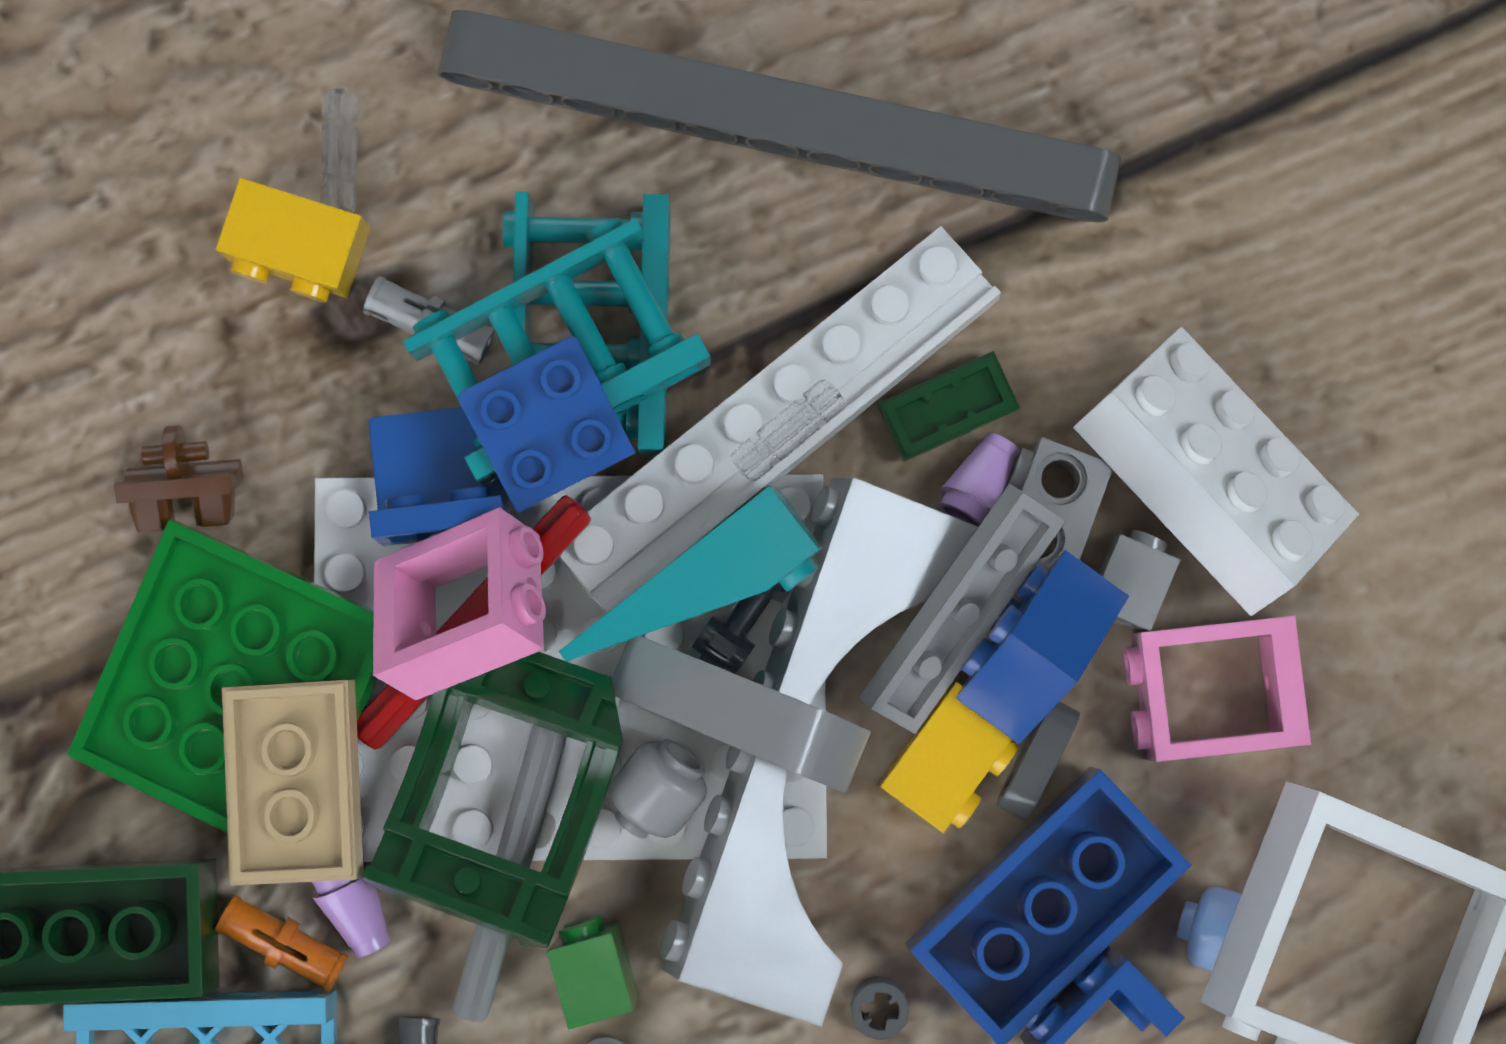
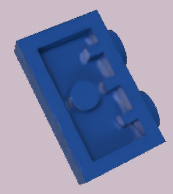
(545, 423)
(424, 477)
(1105, 978)

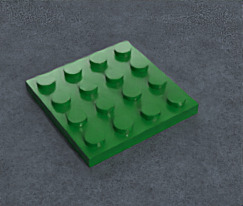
(203, 625)

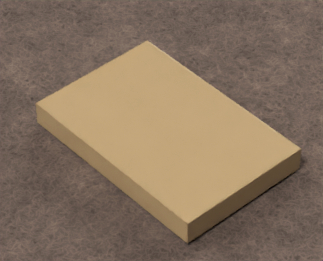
(292, 783)

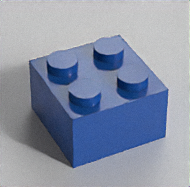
(1040, 645)

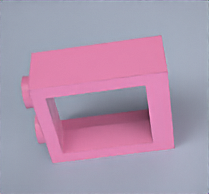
(405, 584)
(1281, 682)

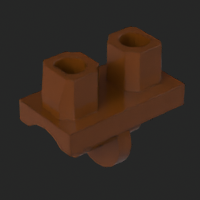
(153, 488)

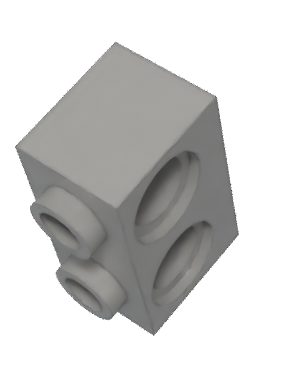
(1080, 508)

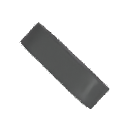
(1037, 761)

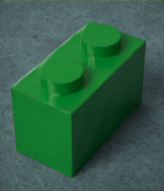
(592, 971)

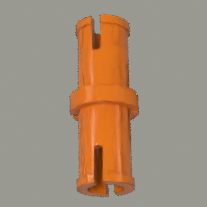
(241, 923)

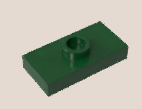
(948, 406)

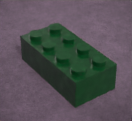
(108, 932)

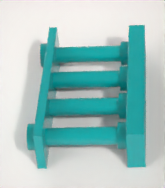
(520, 229)
(670, 354)

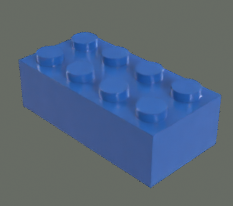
(1047, 905)

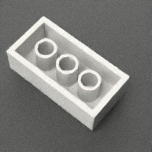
(1217, 472)

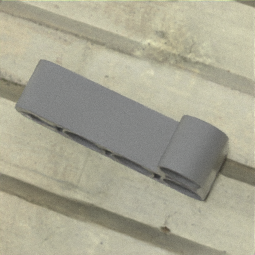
(740, 712)

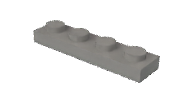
(961, 609)

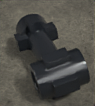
(725, 642)

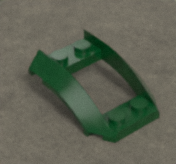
(474, 882)

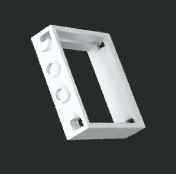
(1275, 888)

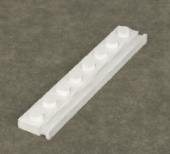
(857, 349)

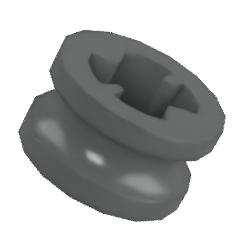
(866, 994)

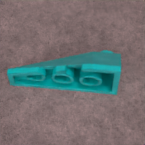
(736, 560)

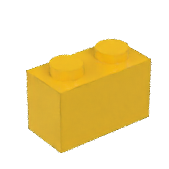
(292, 240)
(947, 762)

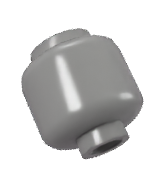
(658, 789)

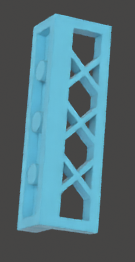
(212, 1010)

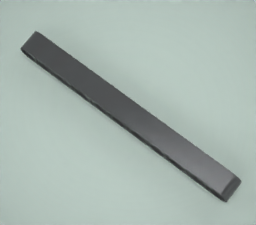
(779, 116)

